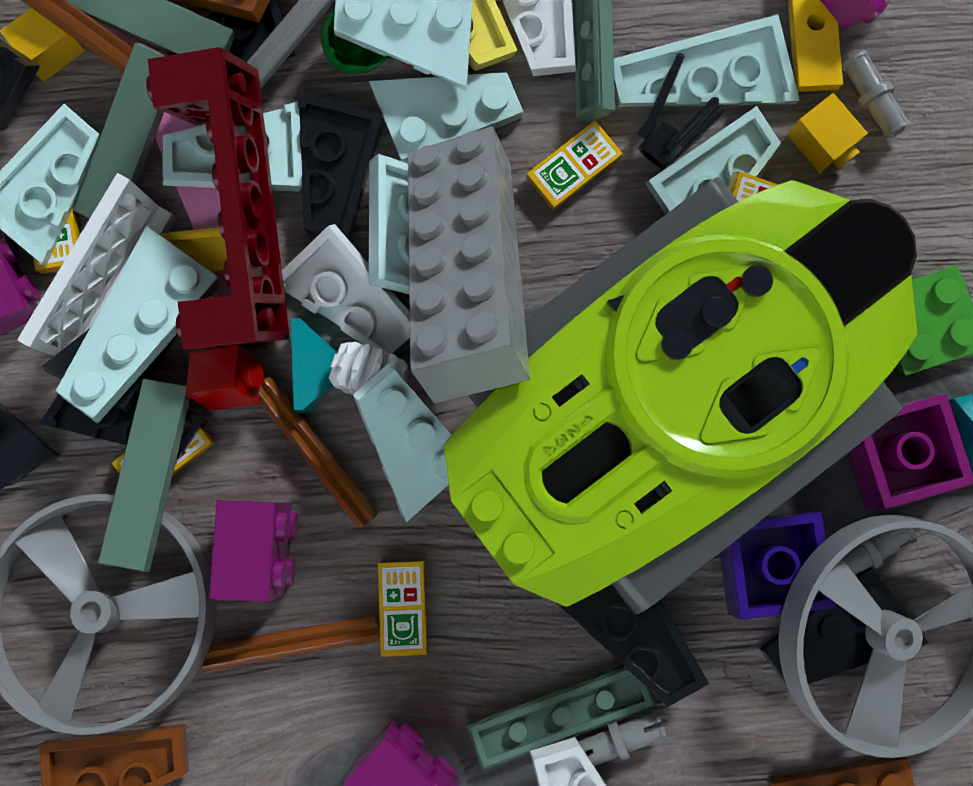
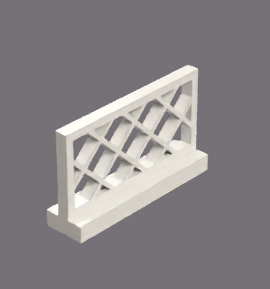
(93, 268)

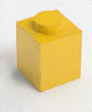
(42, 42)
(828, 134)

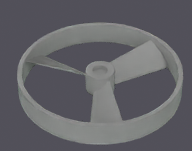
(93, 611)
(894, 639)

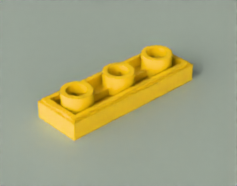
(817, 51)

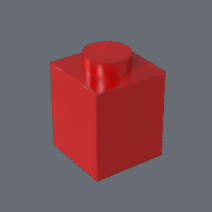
(224, 378)

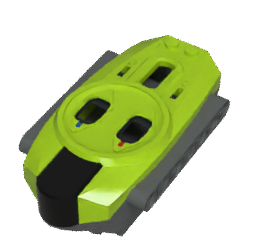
(658, 464)

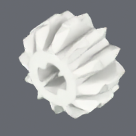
(359, 363)

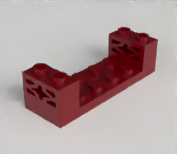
(226, 96)

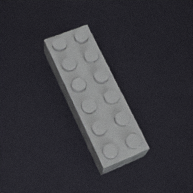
(464, 269)

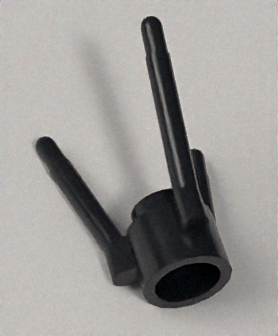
(665, 142)

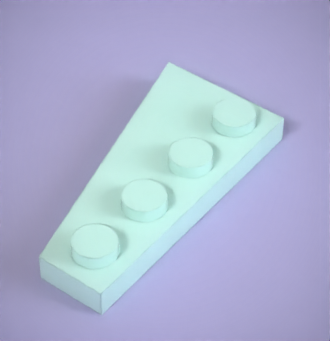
(735, 64)
(133, 323)

